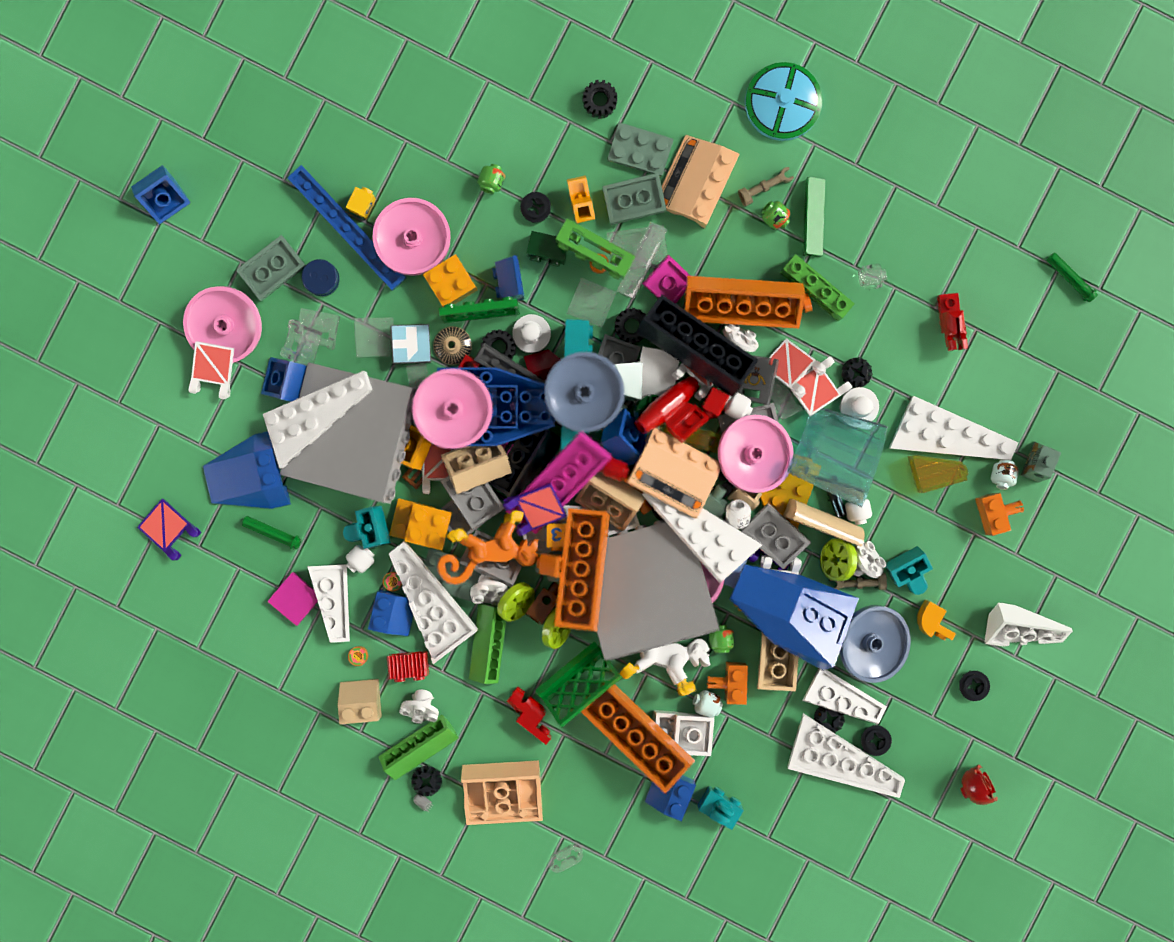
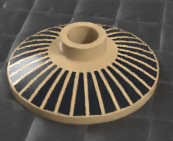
(462, 345)

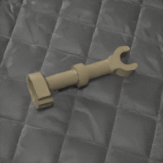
(746, 195)
(880, 582)

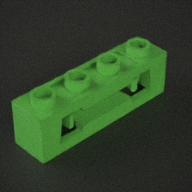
(582, 253)
(817, 287)

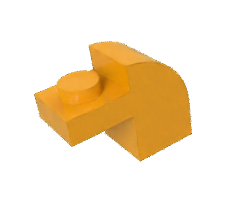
(580, 199)
(929, 621)

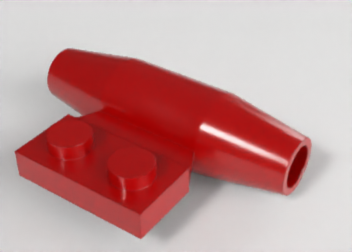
(672, 409)

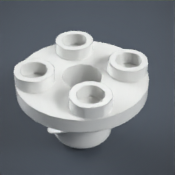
(531, 333)
(742, 338)
(860, 403)
(869, 561)
(487, 591)
(420, 708)

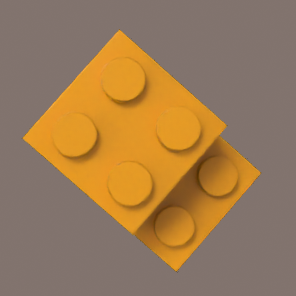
(420, 524)

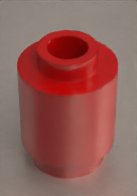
(615, 469)

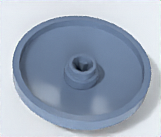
(584, 391)
(875, 644)

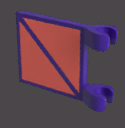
(538, 507)
(165, 526)

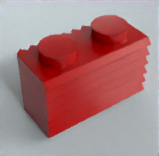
(714, 403)
(408, 665)

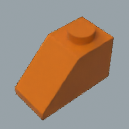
(550, 564)

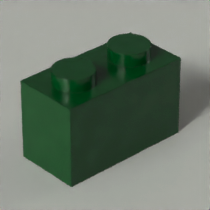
(544, 247)

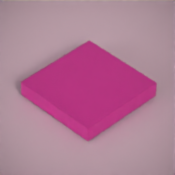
(667, 280)
(294, 598)

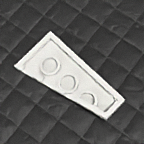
(332, 597)
(838, 695)

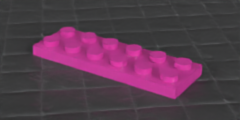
(570, 470)

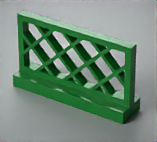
(571, 674)

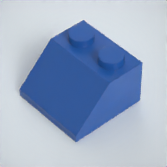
(160, 194)
(509, 278)
(283, 379)
(623, 438)
(391, 614)
(675, 800)

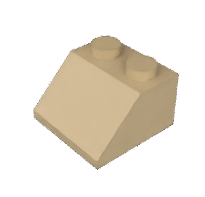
(359, 701)

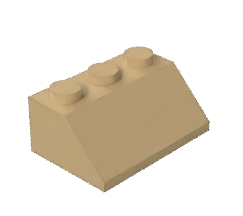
(475, 466)
(613, 497)
(776, 667)

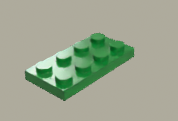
(486, 309)

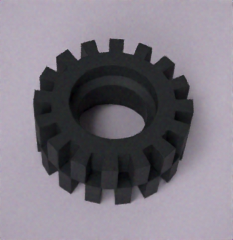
(595, 88)
(620, 321)
(503, 336)

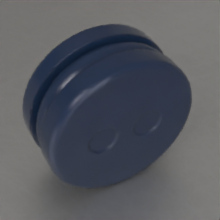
(320, 277)

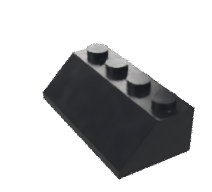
(526, 460)

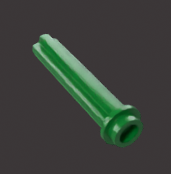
(1072, 277)
(271, 532)

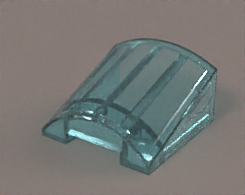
(839, 454)

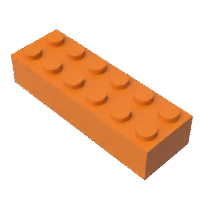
(744, 301)
(582, 570)
(639, 737)

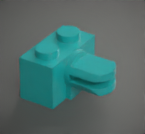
(369, 528)
(909, 570)
(720, 807)

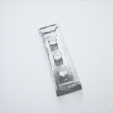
(644, 256)

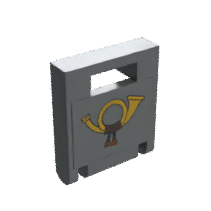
(761, 379)

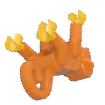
(499, 549)

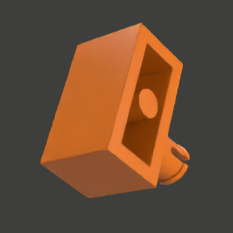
(995, 514)
(733, 683)

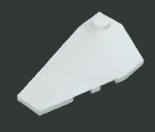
(1014, 624)

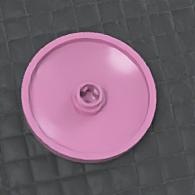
(411, 236)
(224, 319)
(452, 408)
(755, 453)

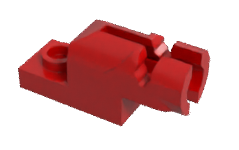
(952, 321)
(530, 714)

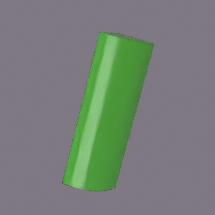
(487, 645)
(418, 747)

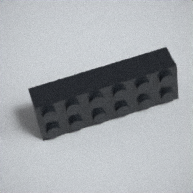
(697, 345)

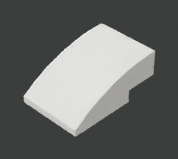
(657, 371)
(688, 730)

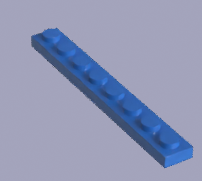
(344, 225)

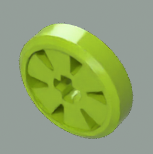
(829, 560)
(516, 602)
(551, 635)

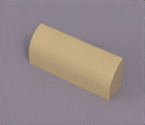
(824, 522)

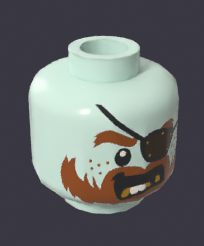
(1004, 474)
(707, 704)

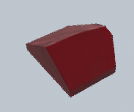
(541, 363)

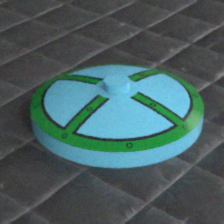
(783, 101)

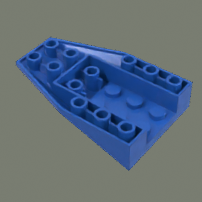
(517, 406)
(796, 612)

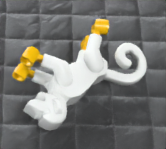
(673, 659)

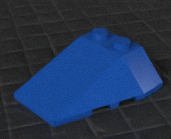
(247, 475)

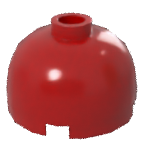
(978, 786)

